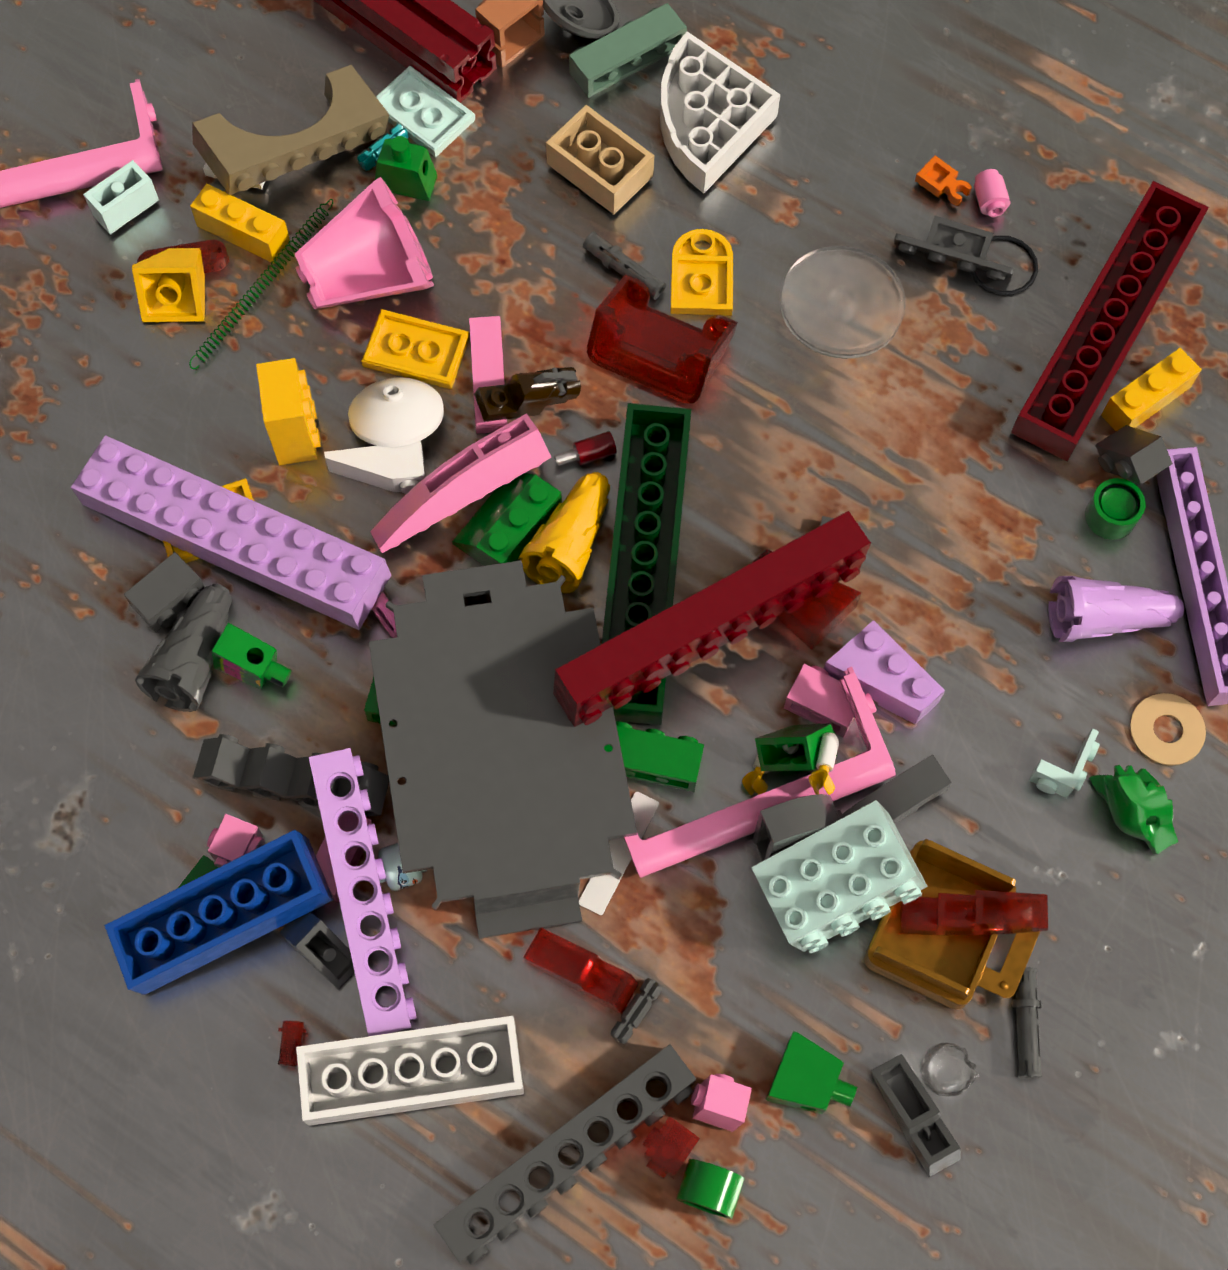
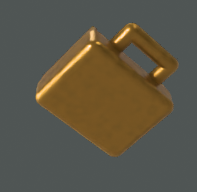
(948, 965)

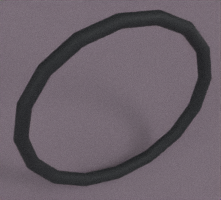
(1013, 292)

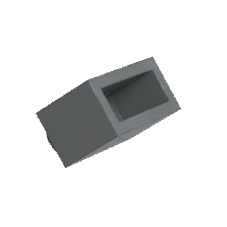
(1133, 454)
(165, 592)

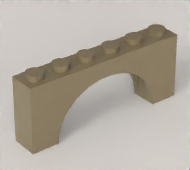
(248, 159)

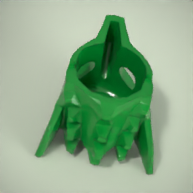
(1138, 799)

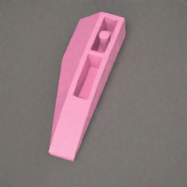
(462, 480)

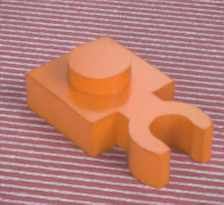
(941, 178)

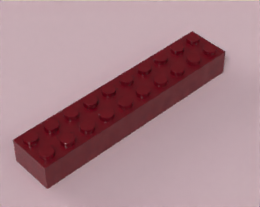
(1109, 321)
(710, 620)

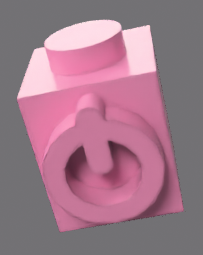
(233, 840)

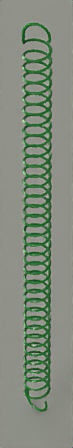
(258, 290)

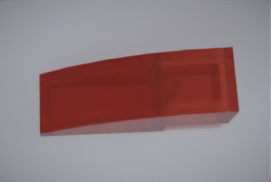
(581, 970)

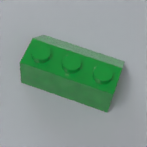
(508, 520)

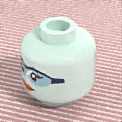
(393, 869)

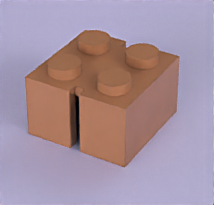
(515, 25)

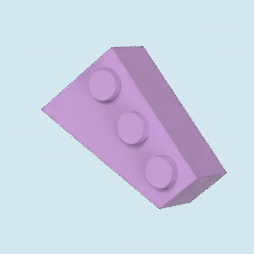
(887, 674)

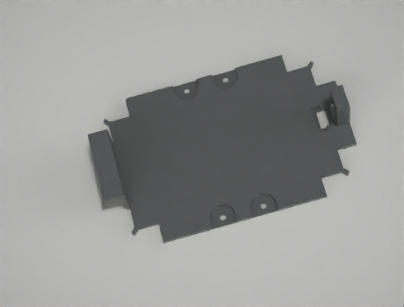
(495, 773)

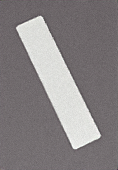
(601, 888)

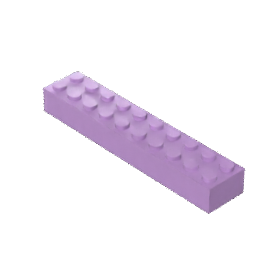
(232, 532)

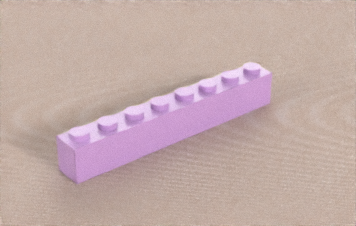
(1198, 567)

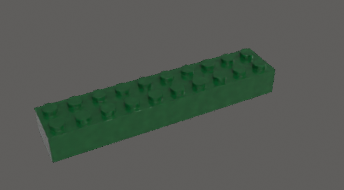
(646, 533)

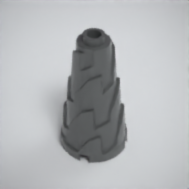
(184, 659)

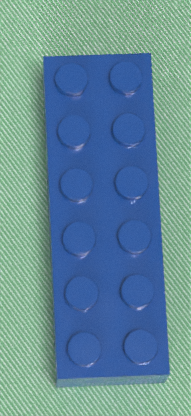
(218, 912)

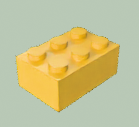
(288, 411)

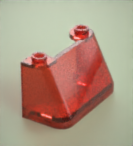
(655, 346)

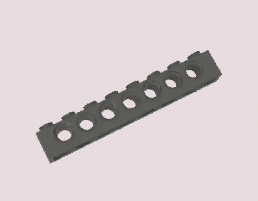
(455, 1226)

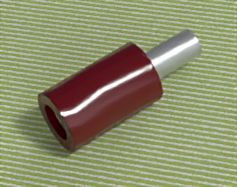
(589, 450)

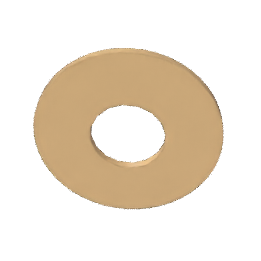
(1151, 746)

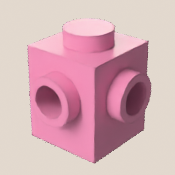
(721, 1102)

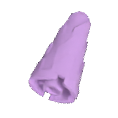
(1106, 607)

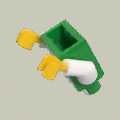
(795, 749)

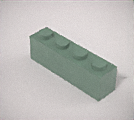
(626, 50)

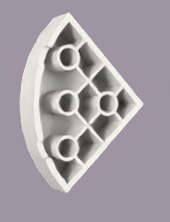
(710, 110)

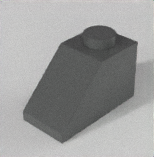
(320, 948)

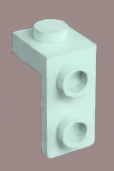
(1059, 781)

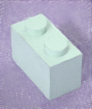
(121, 197)

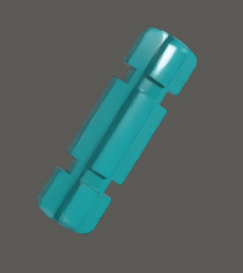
(367, 158)

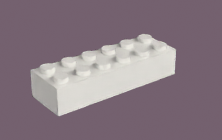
(409, 1070)

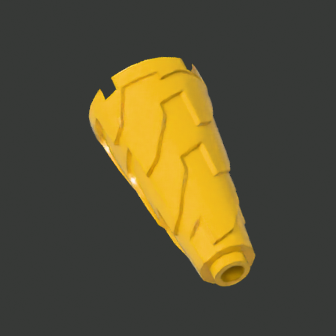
(566, 538)

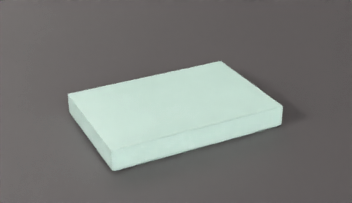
(425, 111)

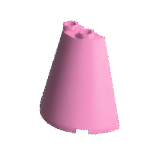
(364, 253)

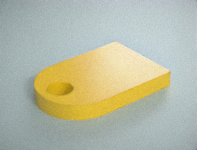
(702, 277)

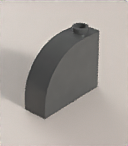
(792, 822)

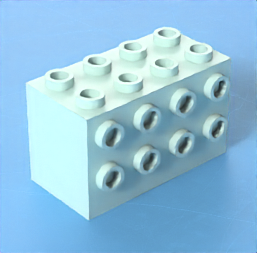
(839, 878)

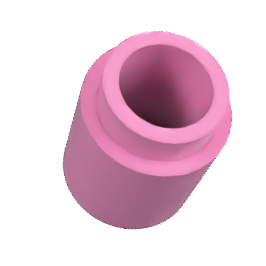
(991, 193)

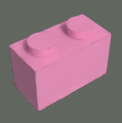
(820, 699)

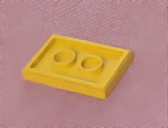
(416, 349)

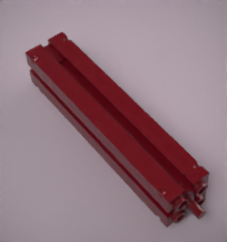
(425, 34)

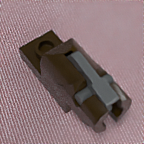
(528, 393)

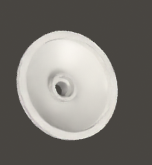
(395, 412)

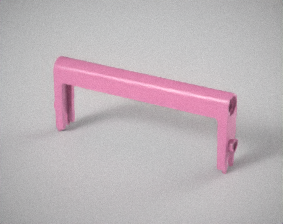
(86, 167)
(741, 819)

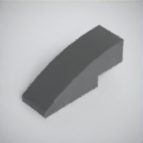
(908, 790)
(916, 1115)

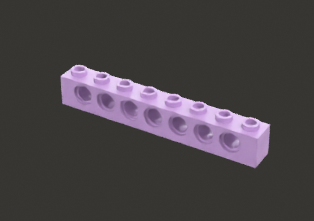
(325, 770)

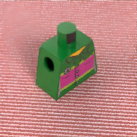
(238, 650)

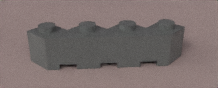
(276, 774)

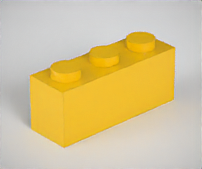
(240, 223)
(1151, 391)

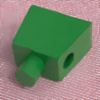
(406, 168)
(809, 1078)

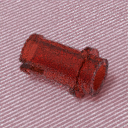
(290, 1039)

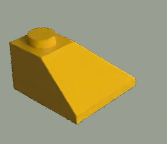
(171, 286)

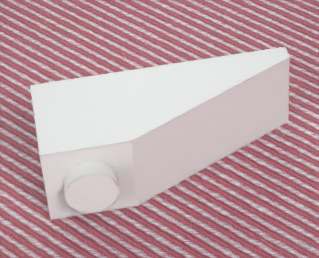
(384, 467)

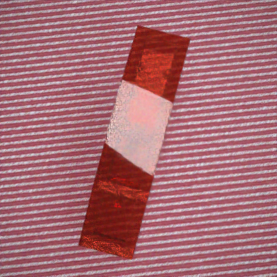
(975, 914)

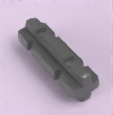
(636, 1011)

